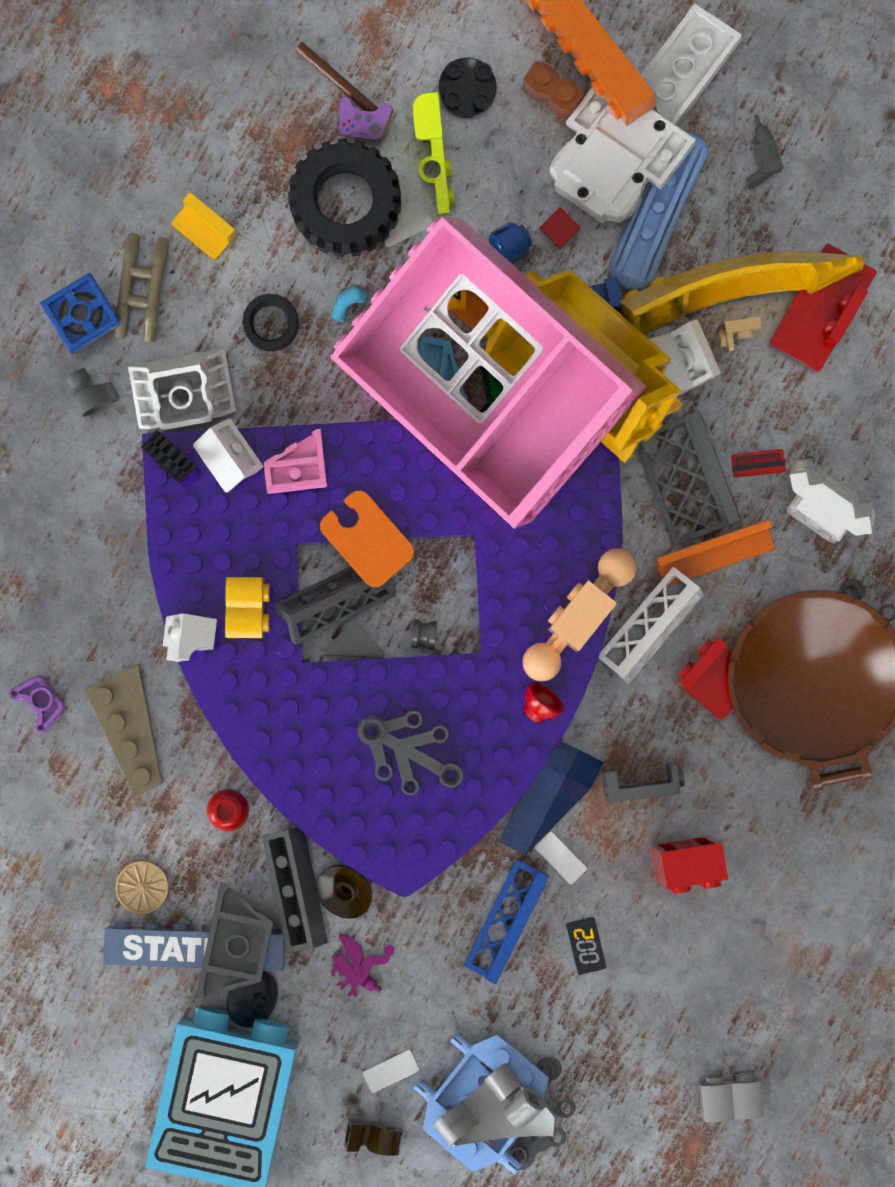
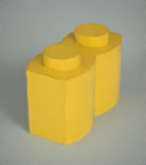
(246, 607)

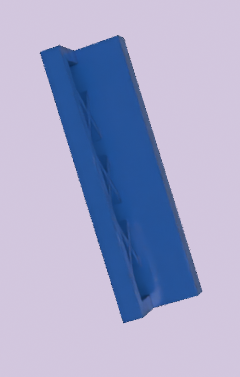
(516, 927)

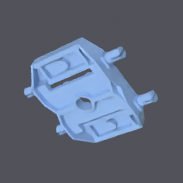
(464, 1081)

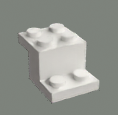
(690, 356)

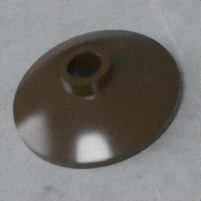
(338, 898)

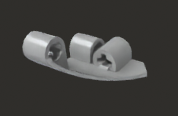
(497, 1111)

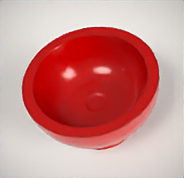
(542, 703)
(227, 810)

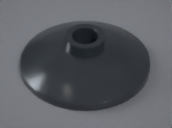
(243, 1002)

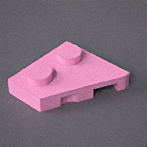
(297, 467)

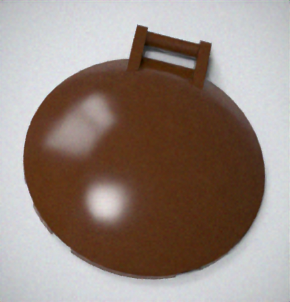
(816, 681)

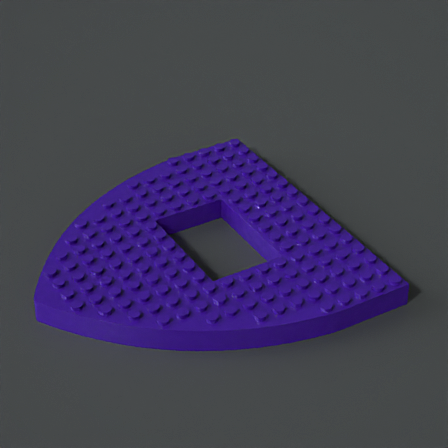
(299, 721)

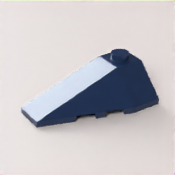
(550, 796)

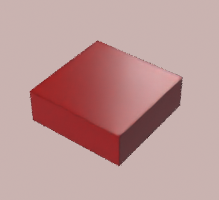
(559, 228)

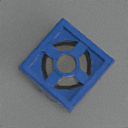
(81, 313)

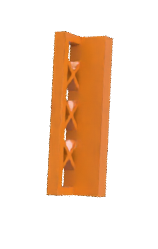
(718, 552)

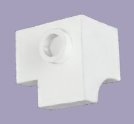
(188, 633)

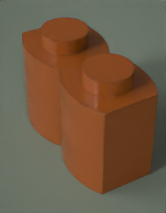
(546, 86)

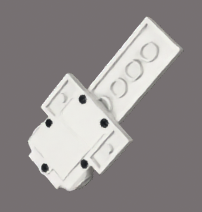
(612, 162)

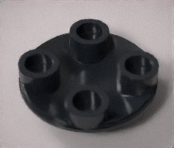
(467, 86)

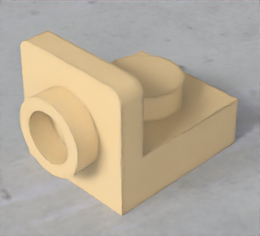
(742, 328)

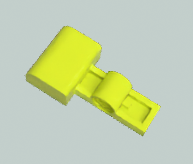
(428, 128)

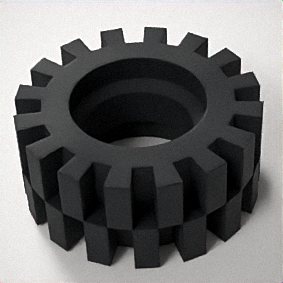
(168, 456)

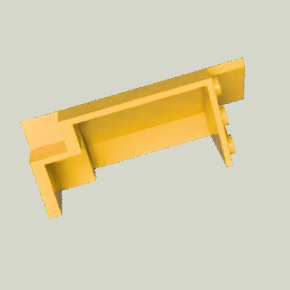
(618, 338)

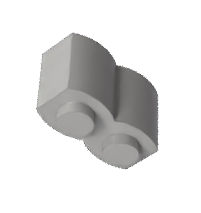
(731, 1099)

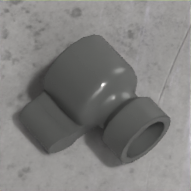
(90, 397)

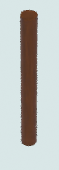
(334, 77)

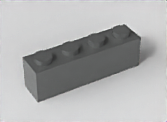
(295, 890)

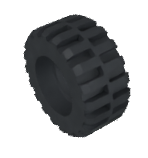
(335, 160)

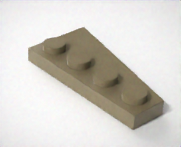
(126, 722)

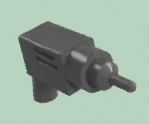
(766, 156)

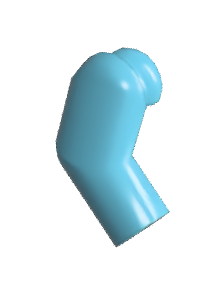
(346, 298)

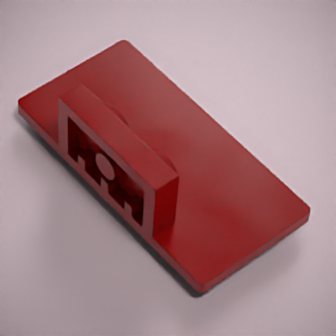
(820, 319)

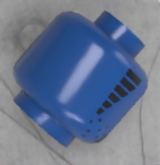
(511, 241)

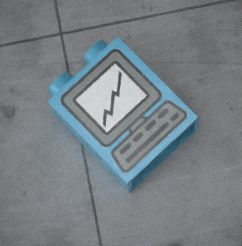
(222, 1100)

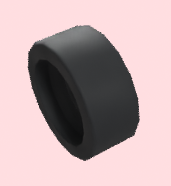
(270, 300)

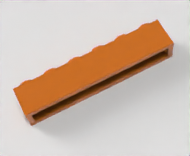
(597, 57)

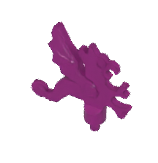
(357, 973)

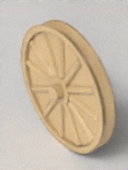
(142, 887)

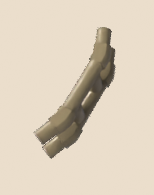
(155, 275)

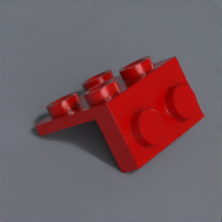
(708, 678)

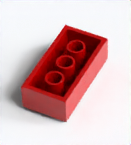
(689, 864)

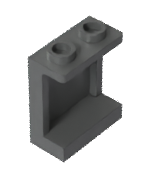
(616, 793)

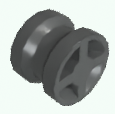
(424, 634)

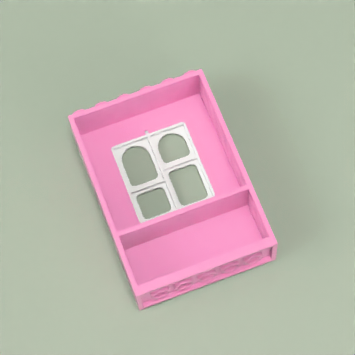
(547, 411)

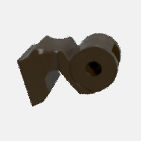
(375, 1137)

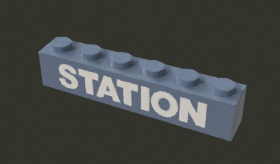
(172, 946)

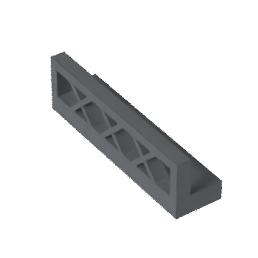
(329, 592)

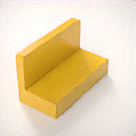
(203, 227)

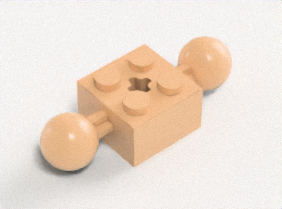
(582, 616)

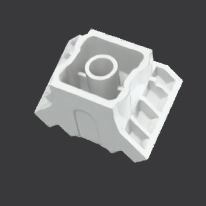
(182, 390)
(827, 504)

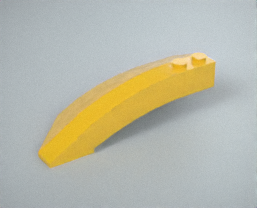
(733, 279)

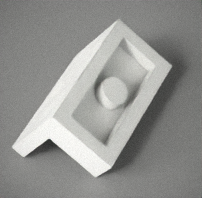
(227, 454)

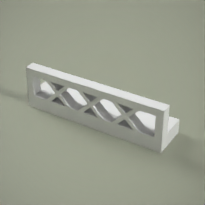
(659, 632)

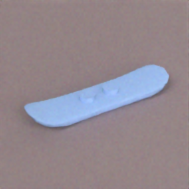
(653, 223)

